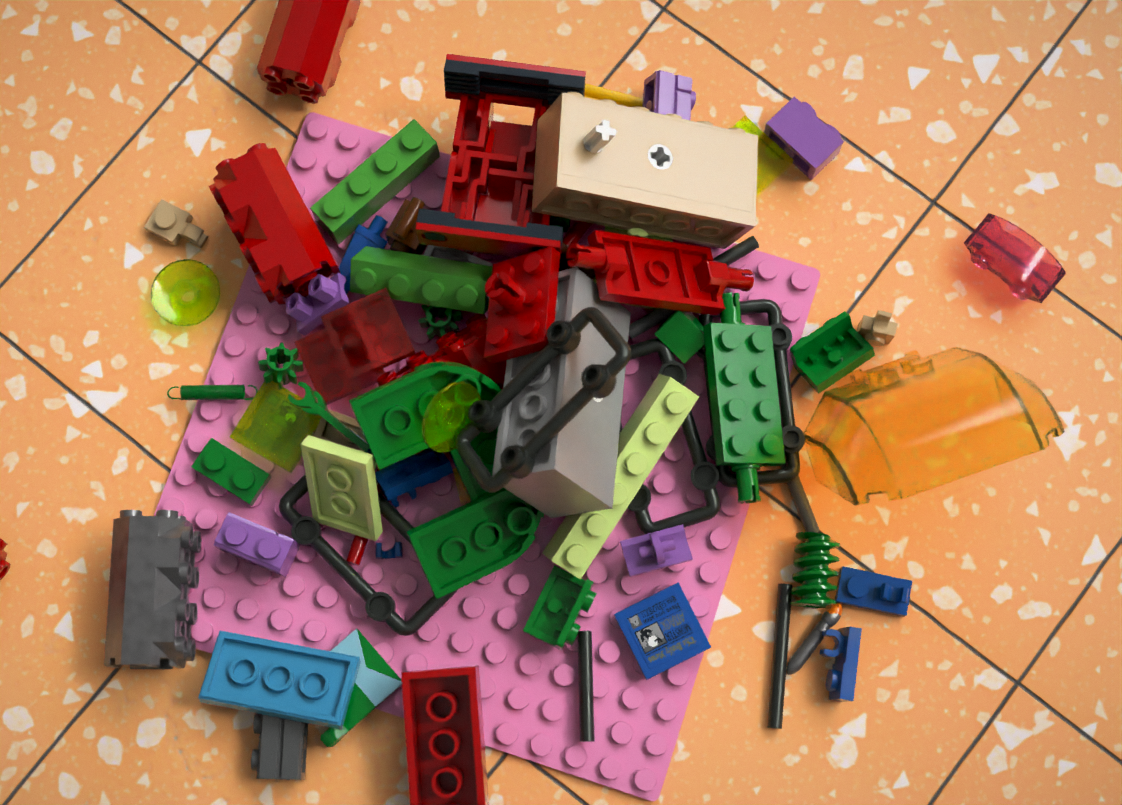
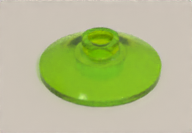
(178, 279)
(448, 415)

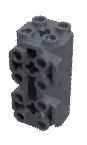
(150, 591)

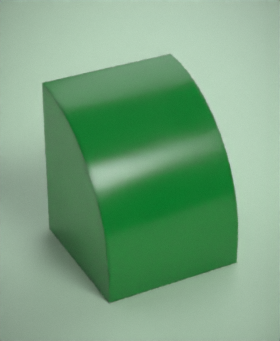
(682, 334)

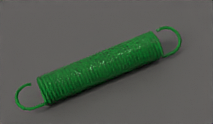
(212, 392)

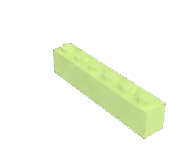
(639, 449)

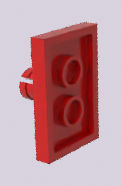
(521, 304)

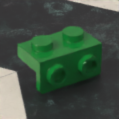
(830, 352)
(559, 607)

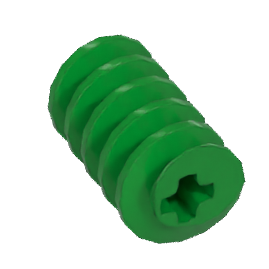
(815, 570)

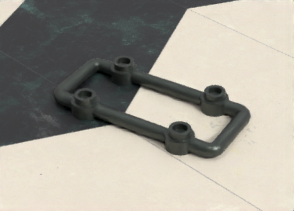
(597, 382)
(792, 436)
(703, 475)
(378, 604)

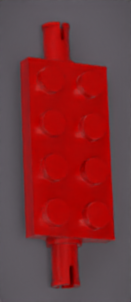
(657, 272)

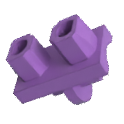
(323, 297)
(656, 550)

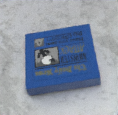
(662, 631)

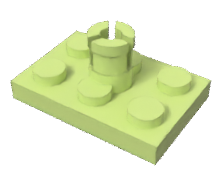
(342, 487)

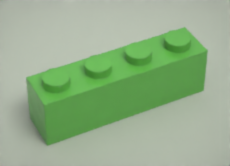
(376, 181)
(421, 279)

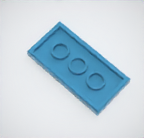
(280, 679)

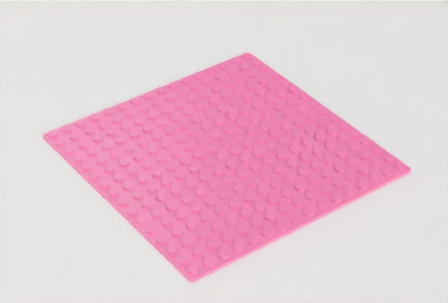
(524, 682)

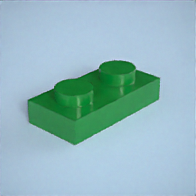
(231, 471)

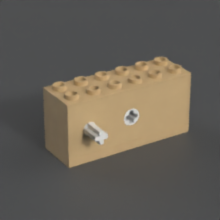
(645, 171)

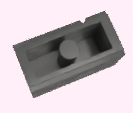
(281, 748)

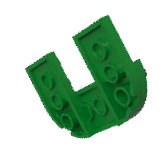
(475, 536)

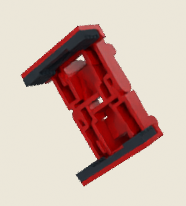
(495, 156)

